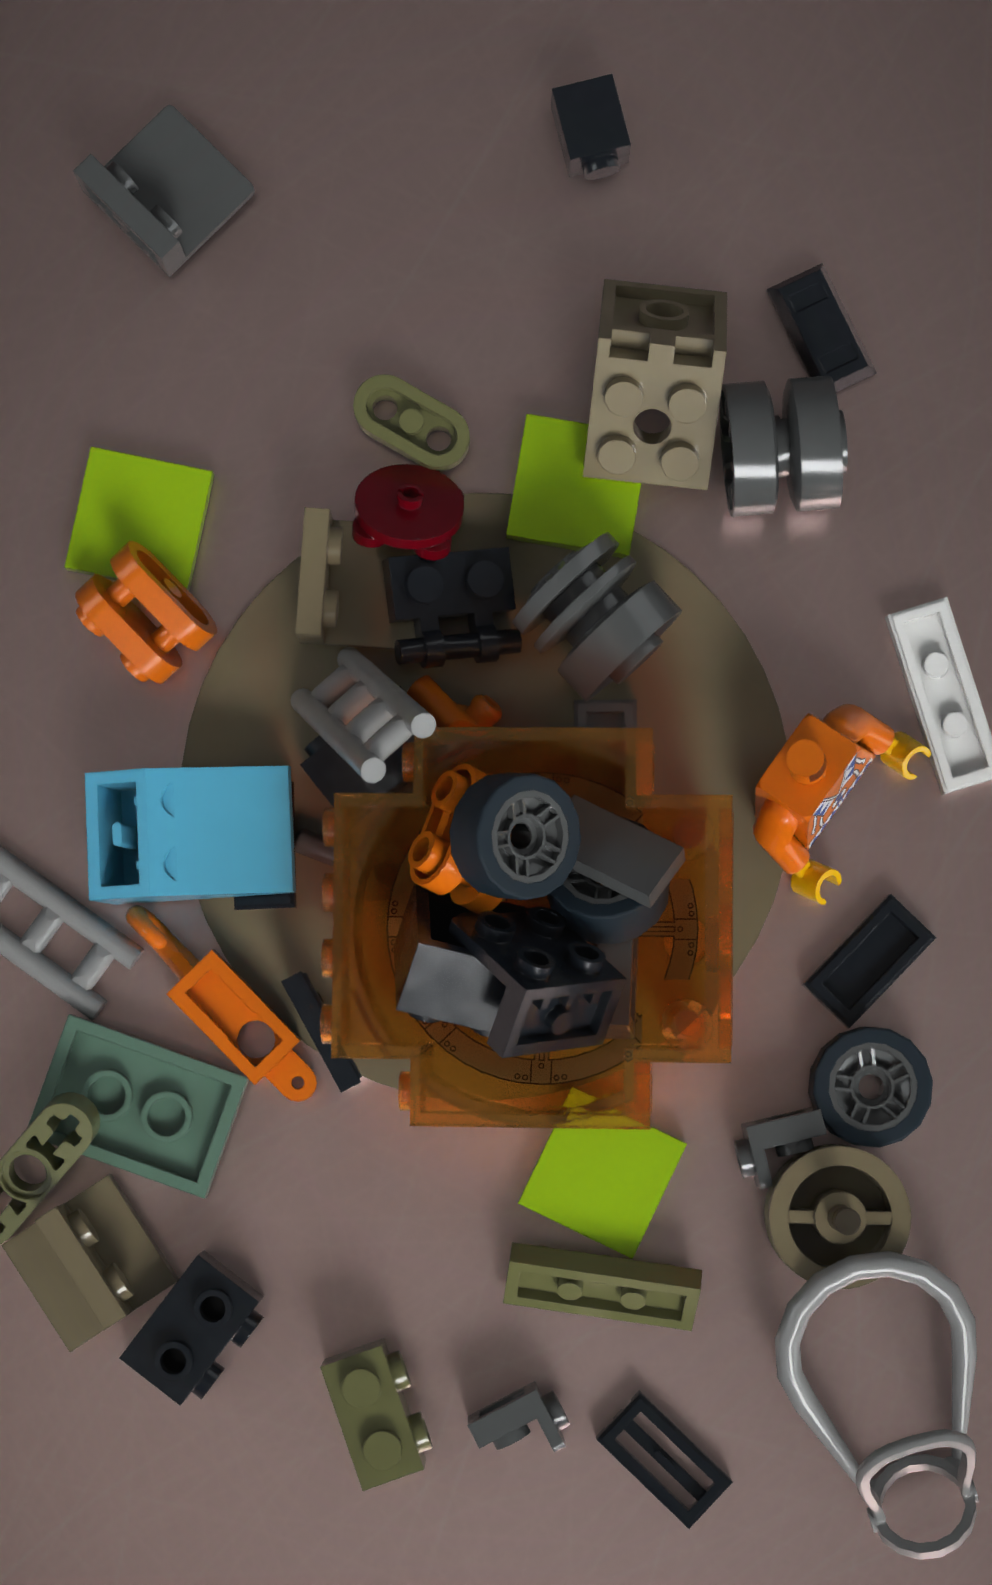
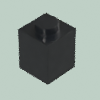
(591, 127)

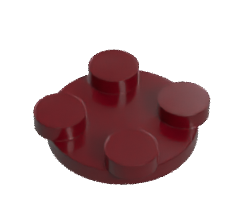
(408, 510)

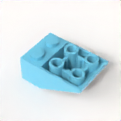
(189, 833)

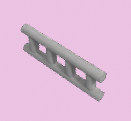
(362, 714)
(61, 908)

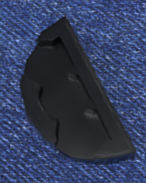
(309, 1006)

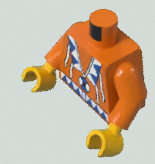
(814, 779)

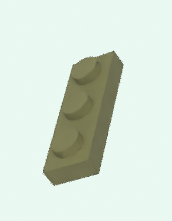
(602, 1286)

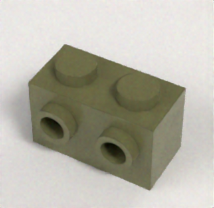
(374, 1414)

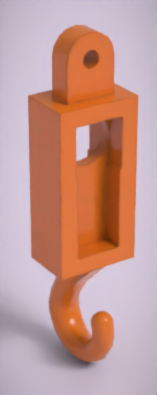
(220, 1006)

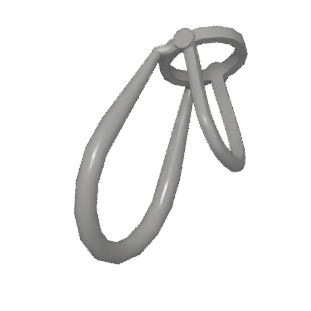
(960, 1465)

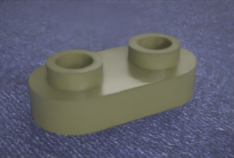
(415, 420)

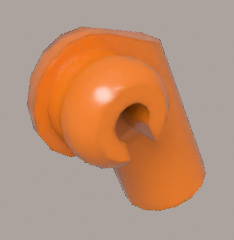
(480, 713)

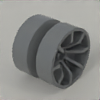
(802, 446)

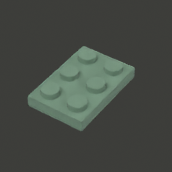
(156, 1106)

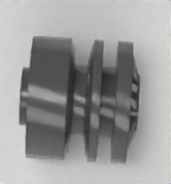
(602, 622)

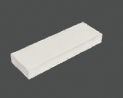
(943, 694)

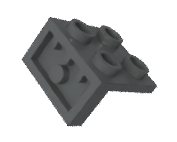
(166, 189)

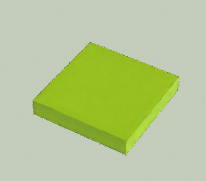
(555, 501)
(139, 502)
(603, 1182)

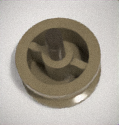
(833, 1207)

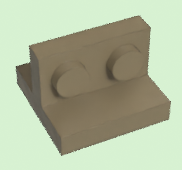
(90, 1262)

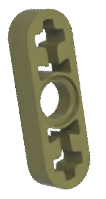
(55, 1160)

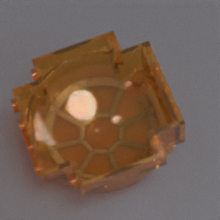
(682, 959)

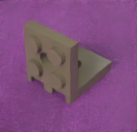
(664, 354)

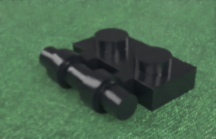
(456, 586)

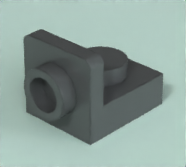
(786, 1132)
(507, 1418)

